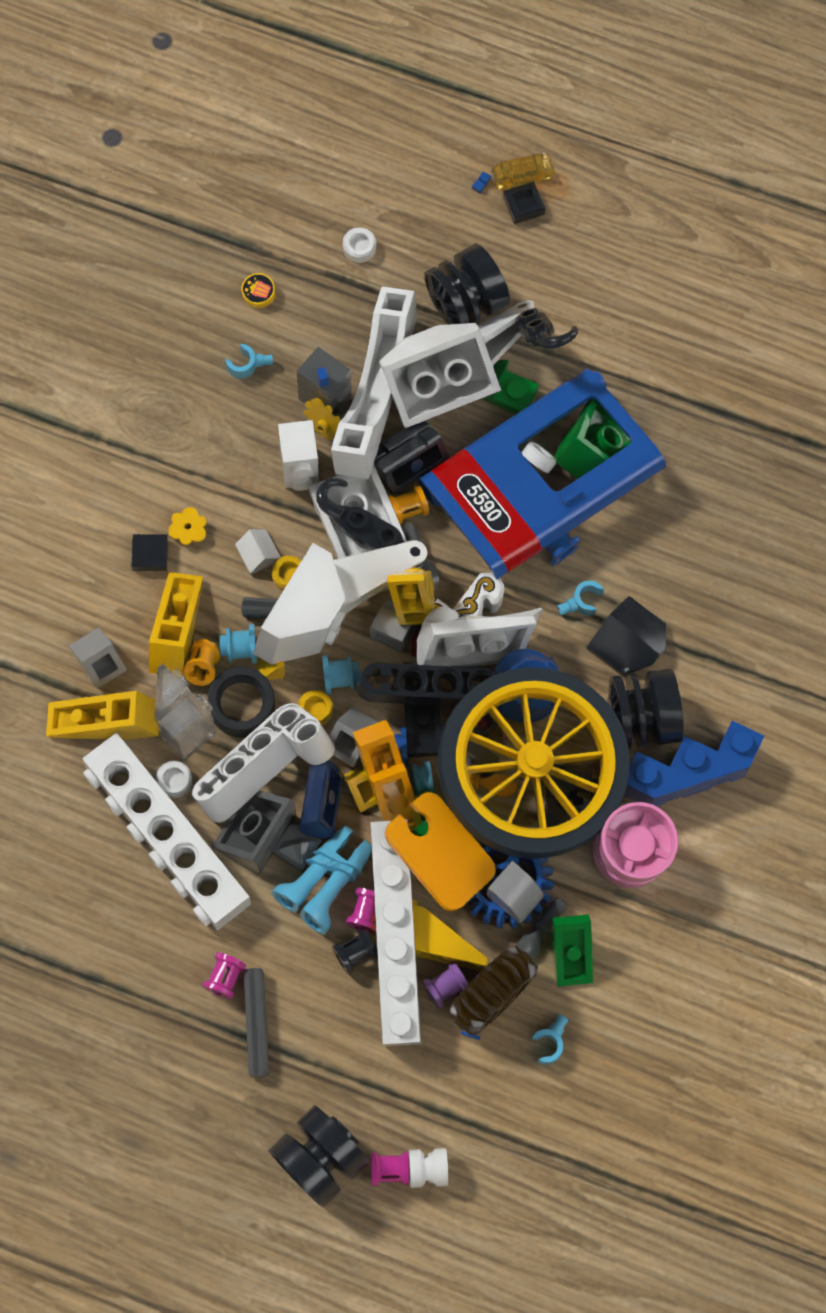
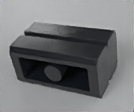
(409, 455)

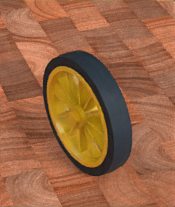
(533, 762)

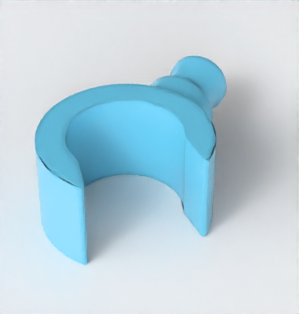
(256, 360)
(575, 603)
(553, 1032)

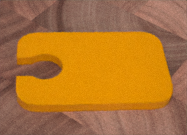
(446, 858)

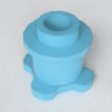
(239, 644)
(340, 673)

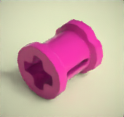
(364, 911)
(233, 968)
(389, 1168)

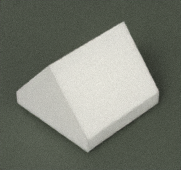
(257, 550)

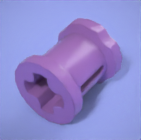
(445, 985)

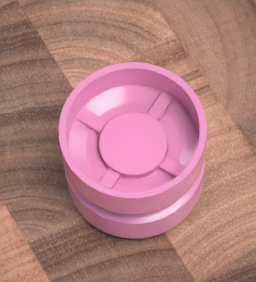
(635, 845)

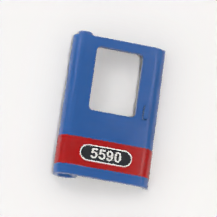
(506, 503)

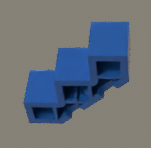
(693, 767)

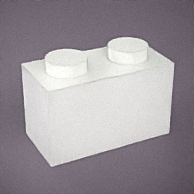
(299, 454)

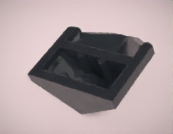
(629, 638)

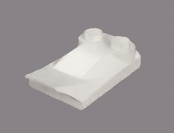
(361, 493)
(472, 640)

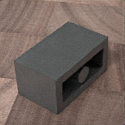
(339, 378)

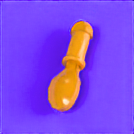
(492, 782)

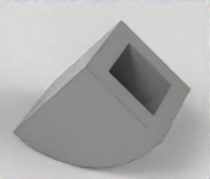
(387, 629)
(98, 657)
(343, 737)
(515, 892)

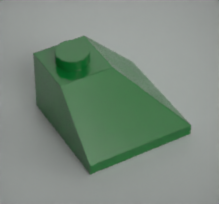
(590, 440)

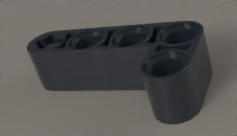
(426, 679)

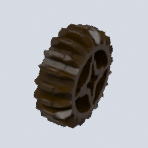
(493, 990)

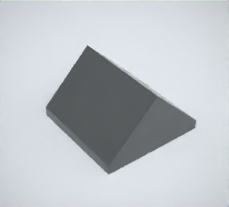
(255, 830)

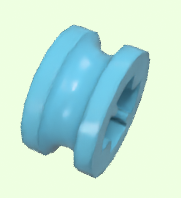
(422, 778)

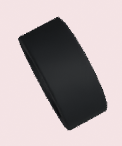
(229, 678)

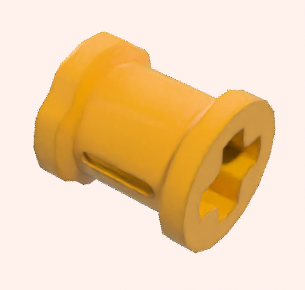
(409, 504)
(196, 666)

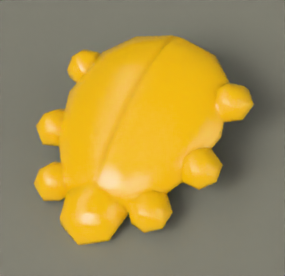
(323, 420)

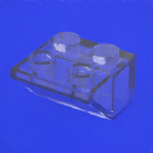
(181, 717)

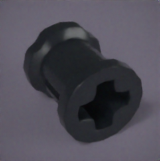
(355, 951)

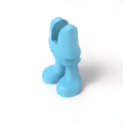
(329, 862)

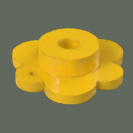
(188, 518)

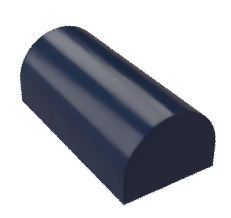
(321, 800)

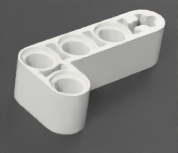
(260, 758)

